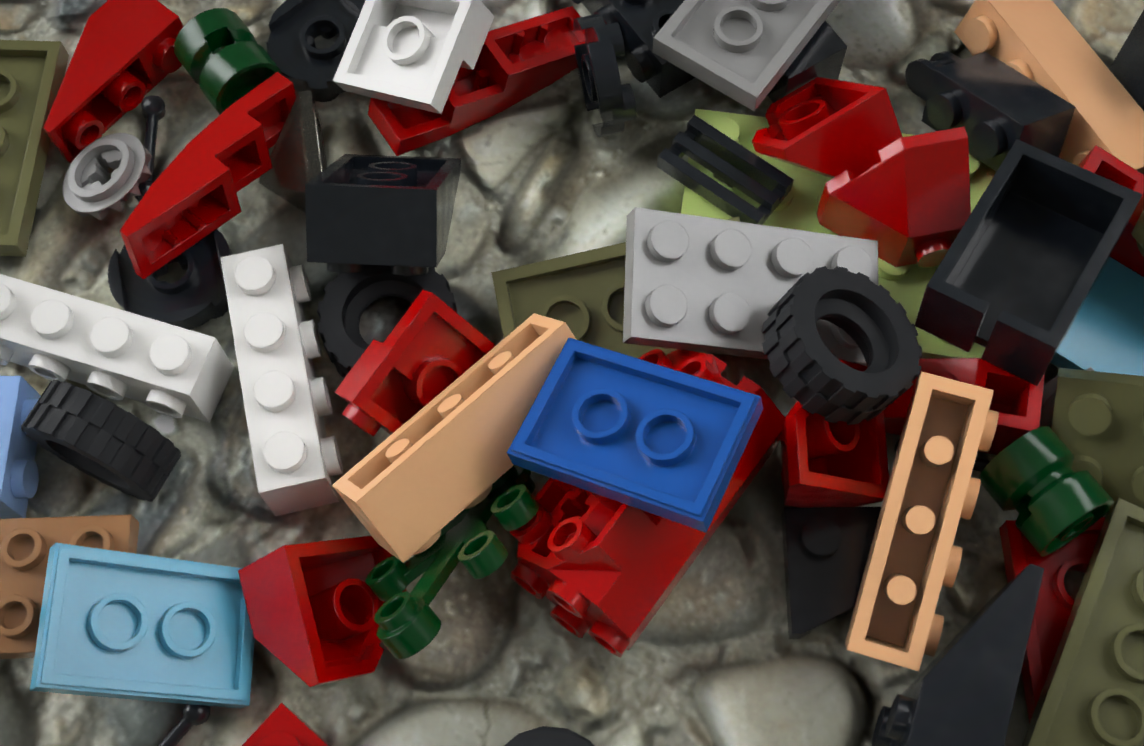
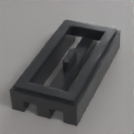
(730, 165)

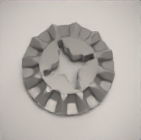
(86, 180)

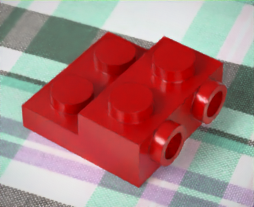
(411, 366)

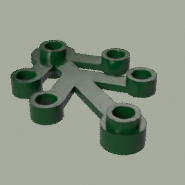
(406, 618)

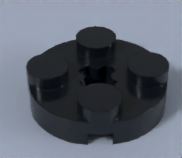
(293, 44)
(601, 76)
(185, 303)

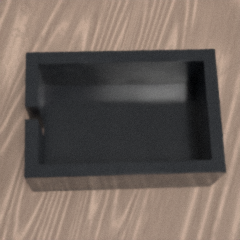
(1026, 260)

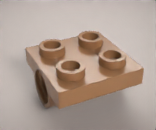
(24, 566)

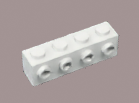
(111, 350)
(279, 381)

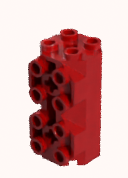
(613, 562)

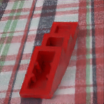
(509, 69)
(203, 180)

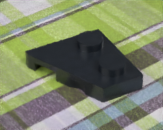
(824, 562)

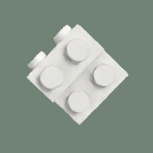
(413, 49)

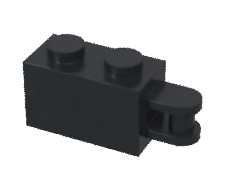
(991, 104)

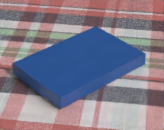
(637, 433)

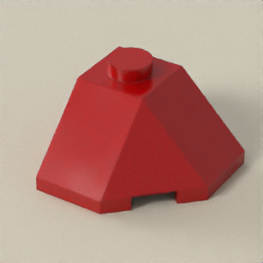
(829, 127)
(907, 201)
(833, 461)
(316, 608)

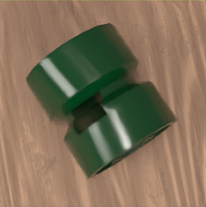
(222, 56)
(1042, 487)

